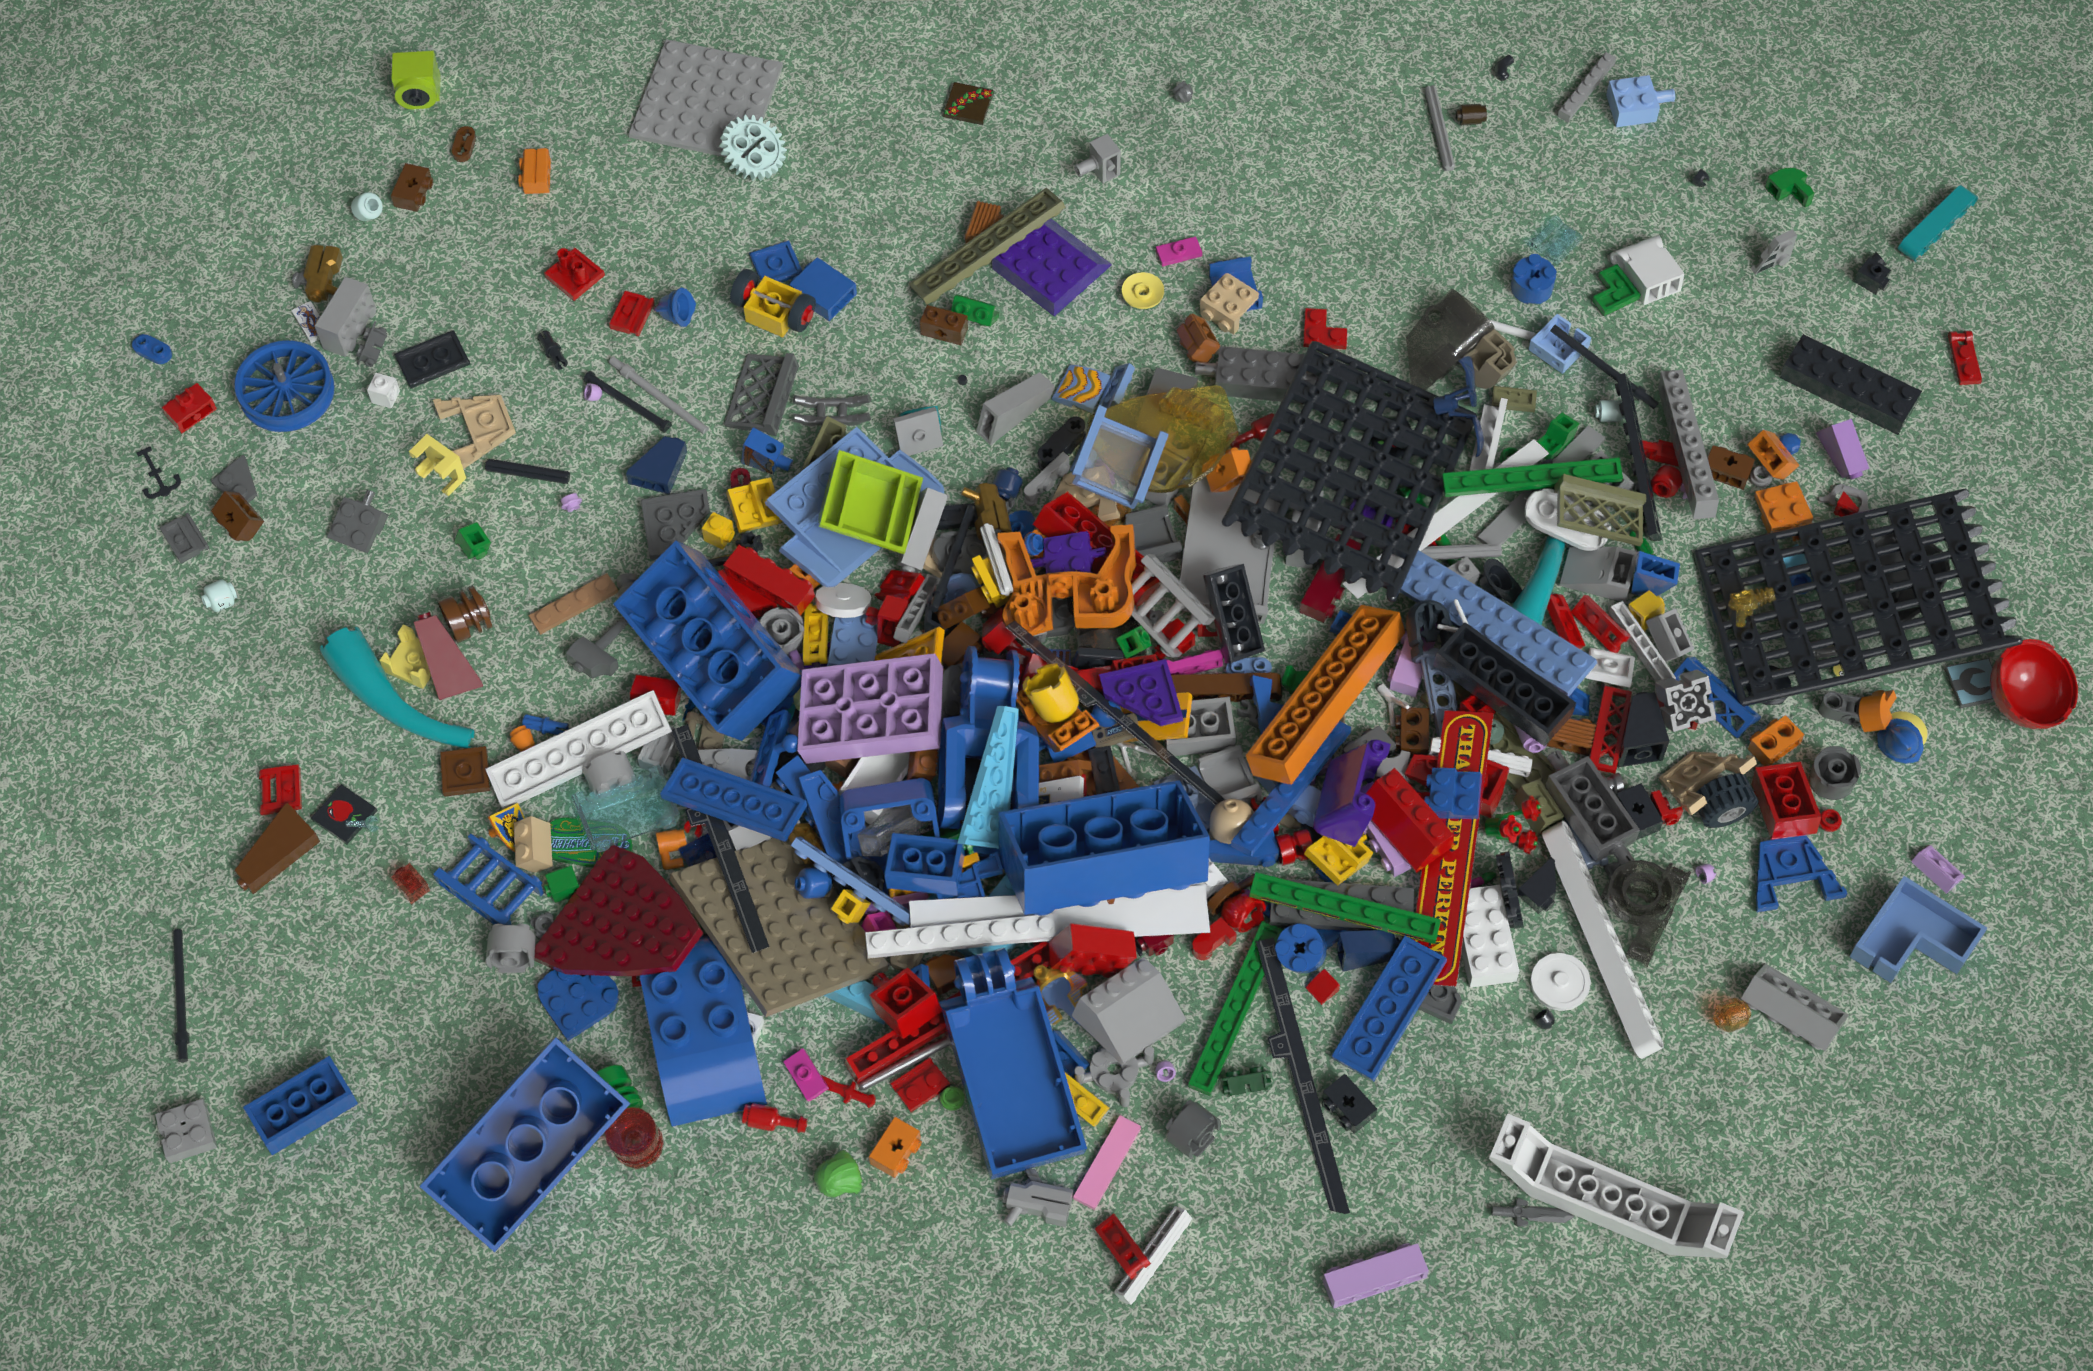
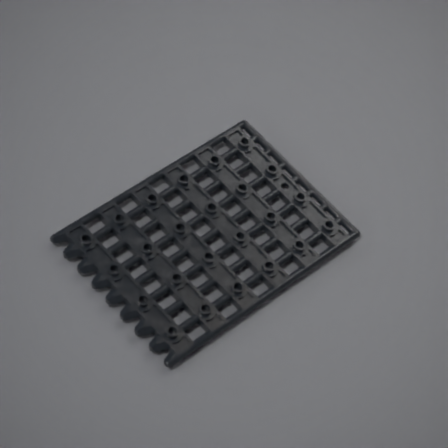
(1365, 492)
(1876, 589)

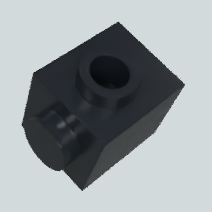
(1873, 276)

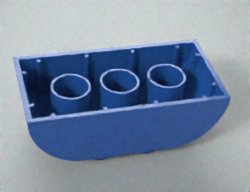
(702, 1037)
(524, 1143)

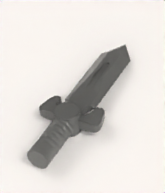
(1531, 1213)

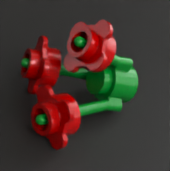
(1509, 828)

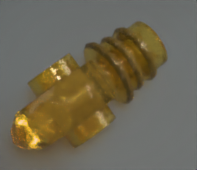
(1747, 601)

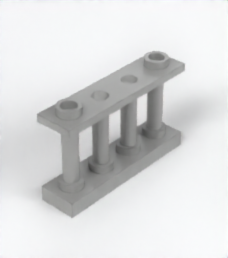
(1184, 599)

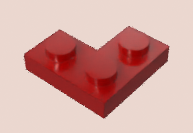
(1316, 330)

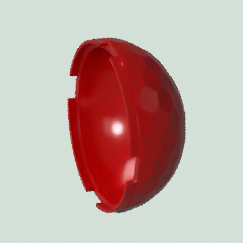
(2033, 685)

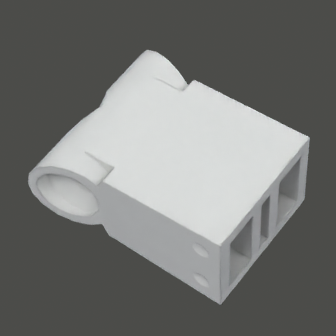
(1650, 269)

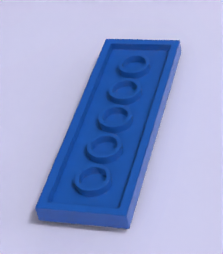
(734, 799)
(1389, 1008)

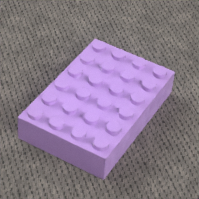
(870, 708)

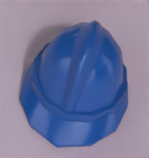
(677, 307)
(1901, 741)

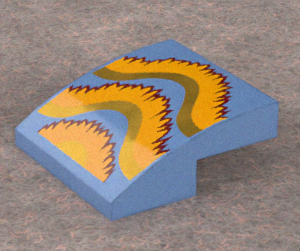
(1081, 387)

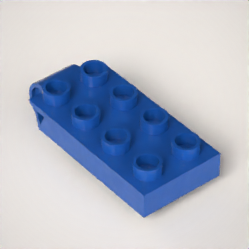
(1010, 1067)

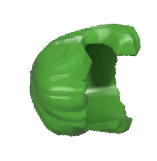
(838, 1175)

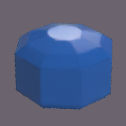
(1791, 442)

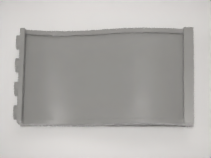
(1214, 546)

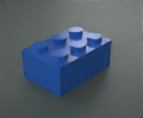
(924, 864)

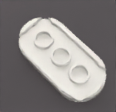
(1542, 515)

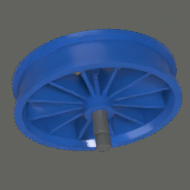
(284, 386)

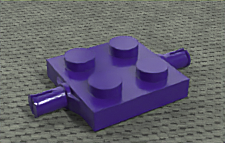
(1068, 554)

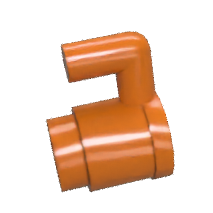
(668, 842)

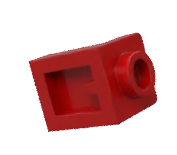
(1668, 815)

